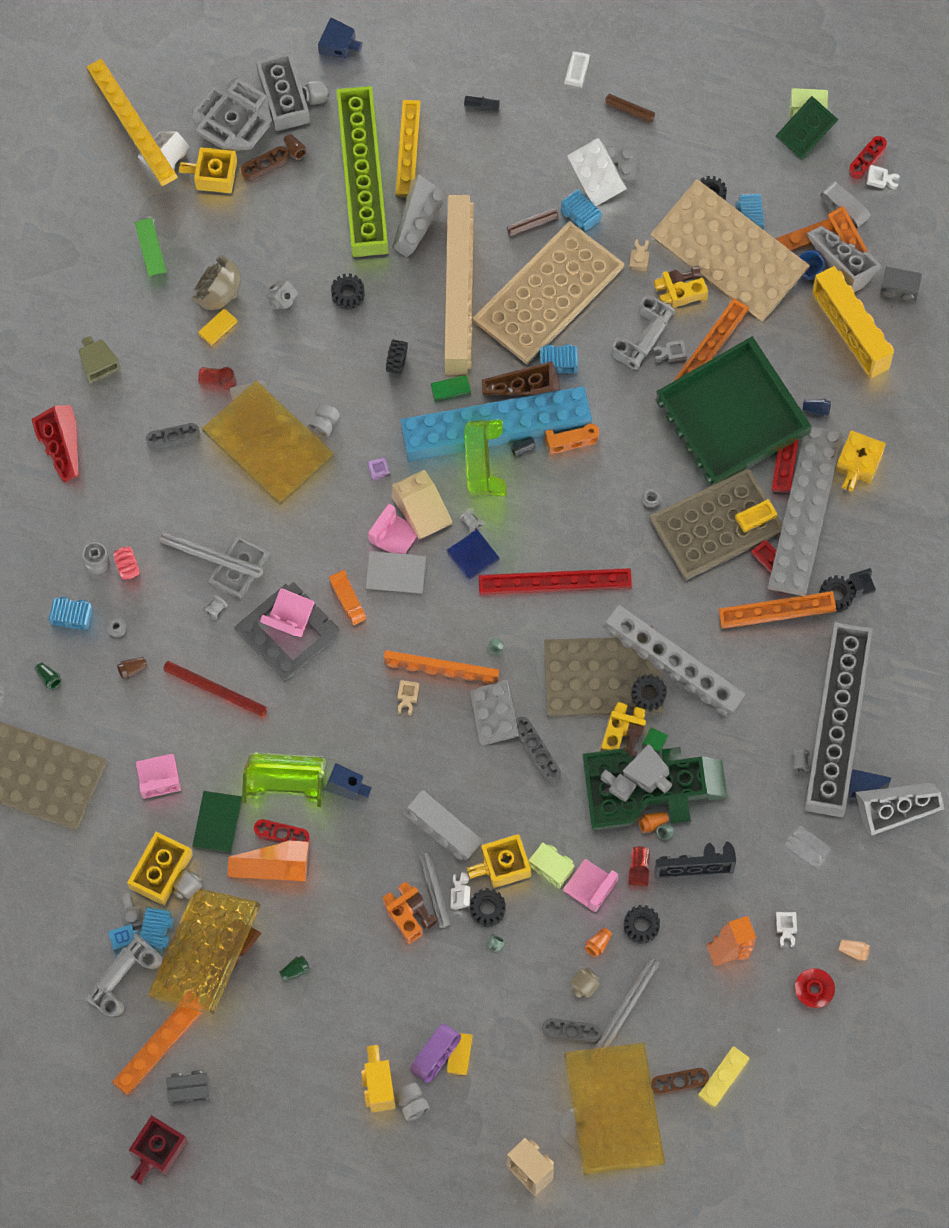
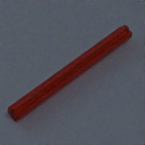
(215, 688)

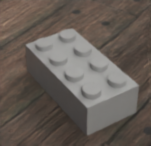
(283, 91)

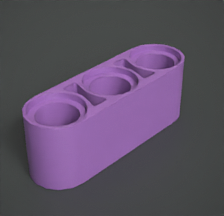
(435, 1053)

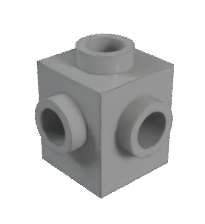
(281, 294)

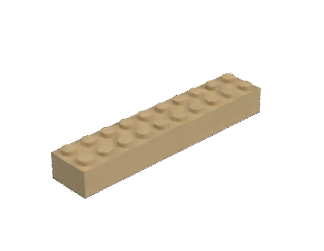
(459, 285)

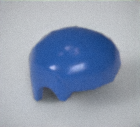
(815, 262)

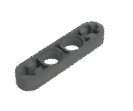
(534, 751)

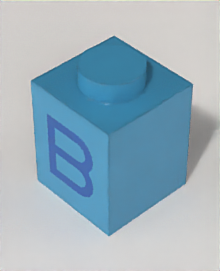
(121, 937)

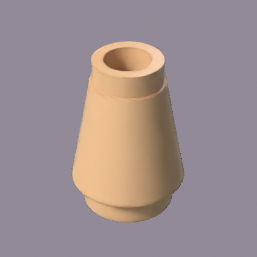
(855, 949)

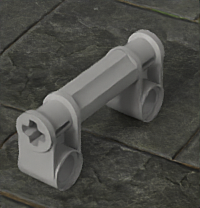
(658, 316)
(138, 951)

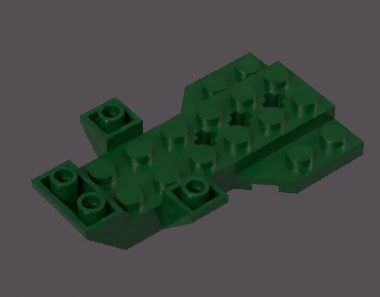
(690, 779)

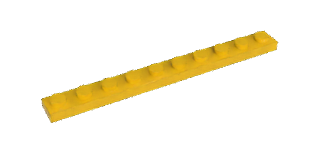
(132, 122)

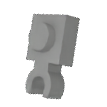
(673, 351)

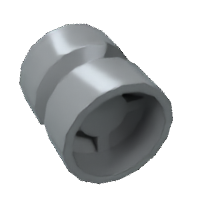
(323, 420)
(95, 557)
(410, 1098)

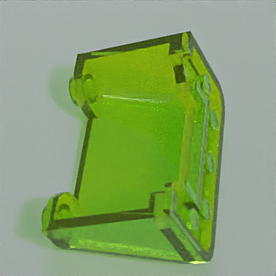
(477, 457)

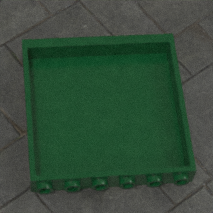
(733, 411)

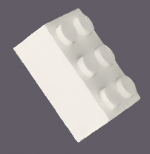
(596, 172)

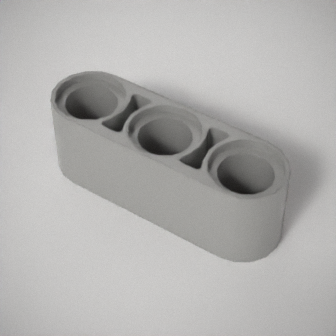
(836, 197)

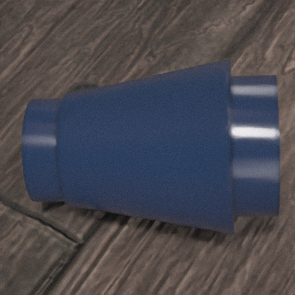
(817, 406)

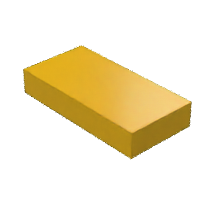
(217, 327)
(756, 515)
(459, 1058)

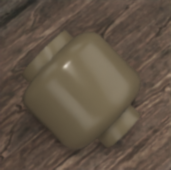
(584, 983)

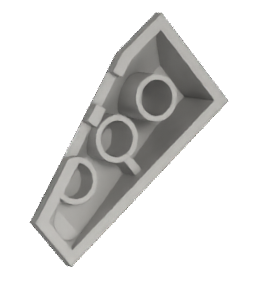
(855, 266)

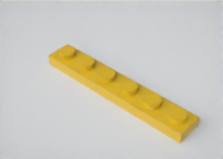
(407, 146)

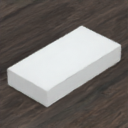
(577, 69)

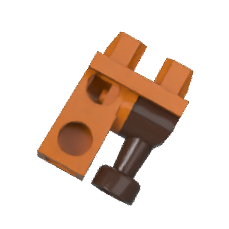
(402, 911)

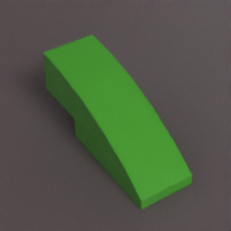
(150, 246)

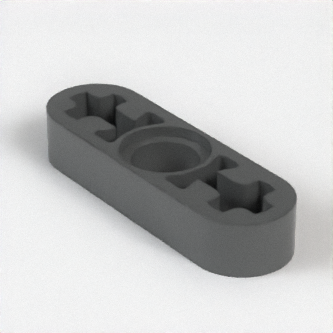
(170, 443)
(578, 1025)

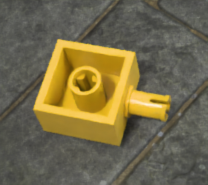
(213, 170)
(859, 459)
(499, 871)
(379, 1082)

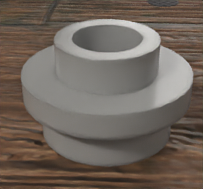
(651, 494)
(116, 632)

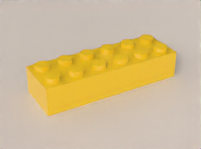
(853, 322)

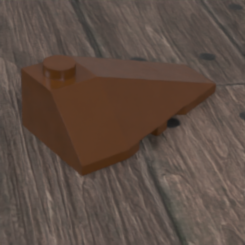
(526, 381)

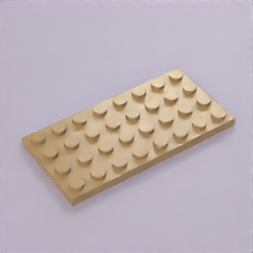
(729, 250)
(548, 292)

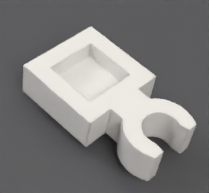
(879, 178)
(461, 893)
(786, 925)

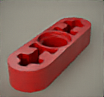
(869, 149)
(277, 826)

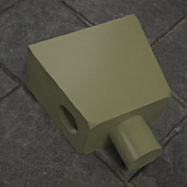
(97, 359)

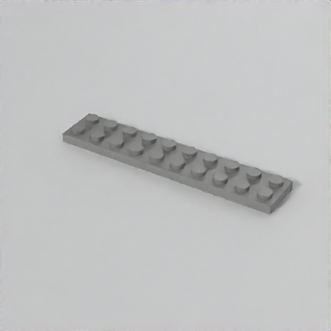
(805, 511)

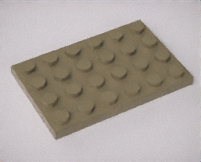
(704, 528)
(594, 676)
(46, 777)

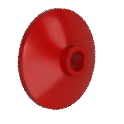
(814, 978)

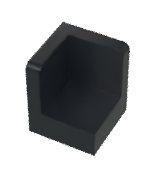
(862, 582)

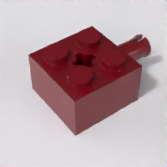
(151, 1158)

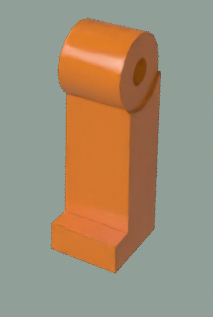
(571, 439)
(346, 597)

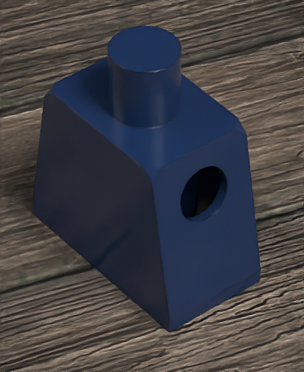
(338, 40)
(340, 780)

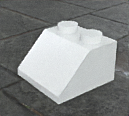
(171, 145)

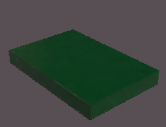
(806, 128)
(217, 822)

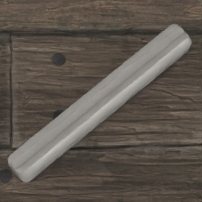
(434, 890)

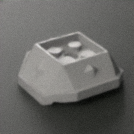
(232, 101)

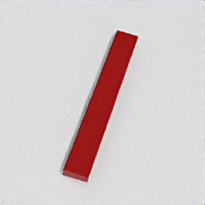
(555, 581)

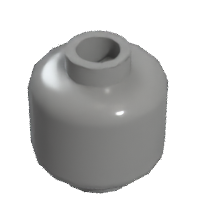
(316, 92)
(187, 884)

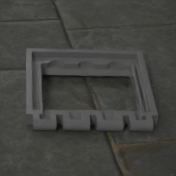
(267, 647)

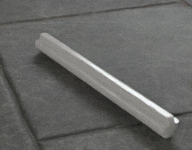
(211, 555)
(627, 1004)

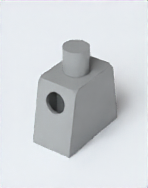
(648, 771)

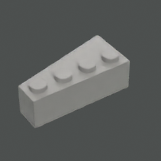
(419, 211)
(897, 805)
(442, 825)

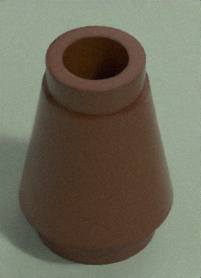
(295, 147)
(131, 667)

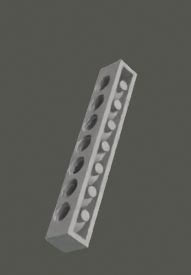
(684, 661)

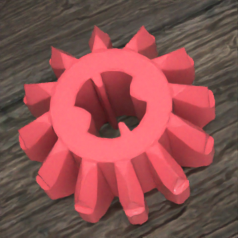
(126, 563)

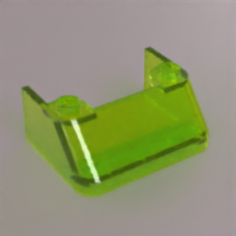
(284, 774)

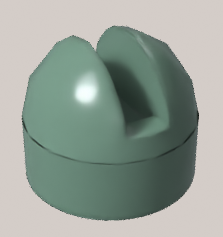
(495, 646)
(665, 827)
(496, 941)

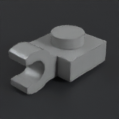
(620, 786)
(131, 914)

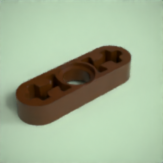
(263, 170)
(695, 1083)

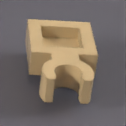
(639, 257)
(407, 694)

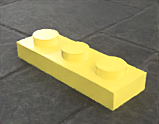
(723, 1077)

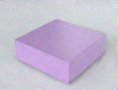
(378, 468)

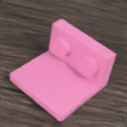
(392, 532)
(289, 613)
(158, 776)
(590, 885)

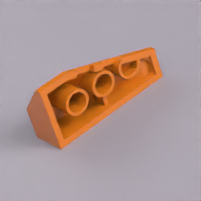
(274, 862)

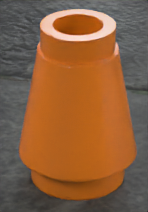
(651, 821)
(598, 942)

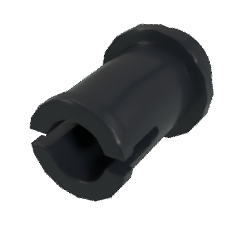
(522, 447)

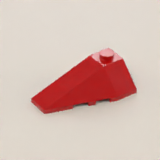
(59, 435)

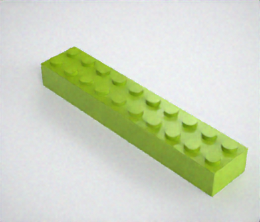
(362, 171)

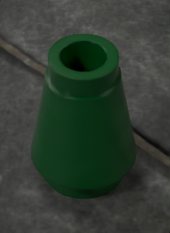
(48, 676)
(295, 968)

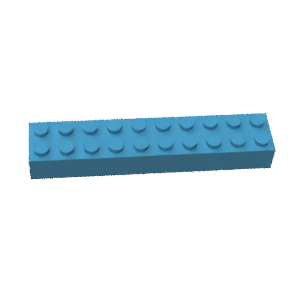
(521, 417)

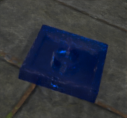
(473, 554)

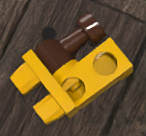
(677, 291)
(623, 725)

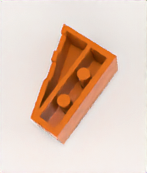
(734, 943)

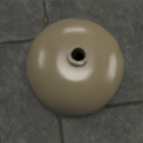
(224, 287)

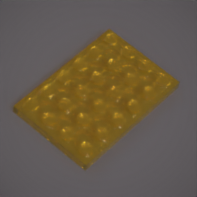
(268, 442)
(204, 950)
(614, 1108)

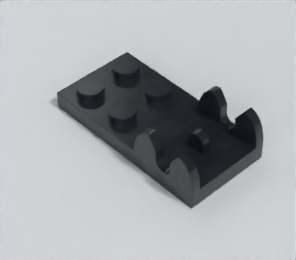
(708, 864)

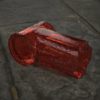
(216, 377)
(639, 867)

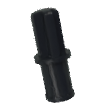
(483, 103)

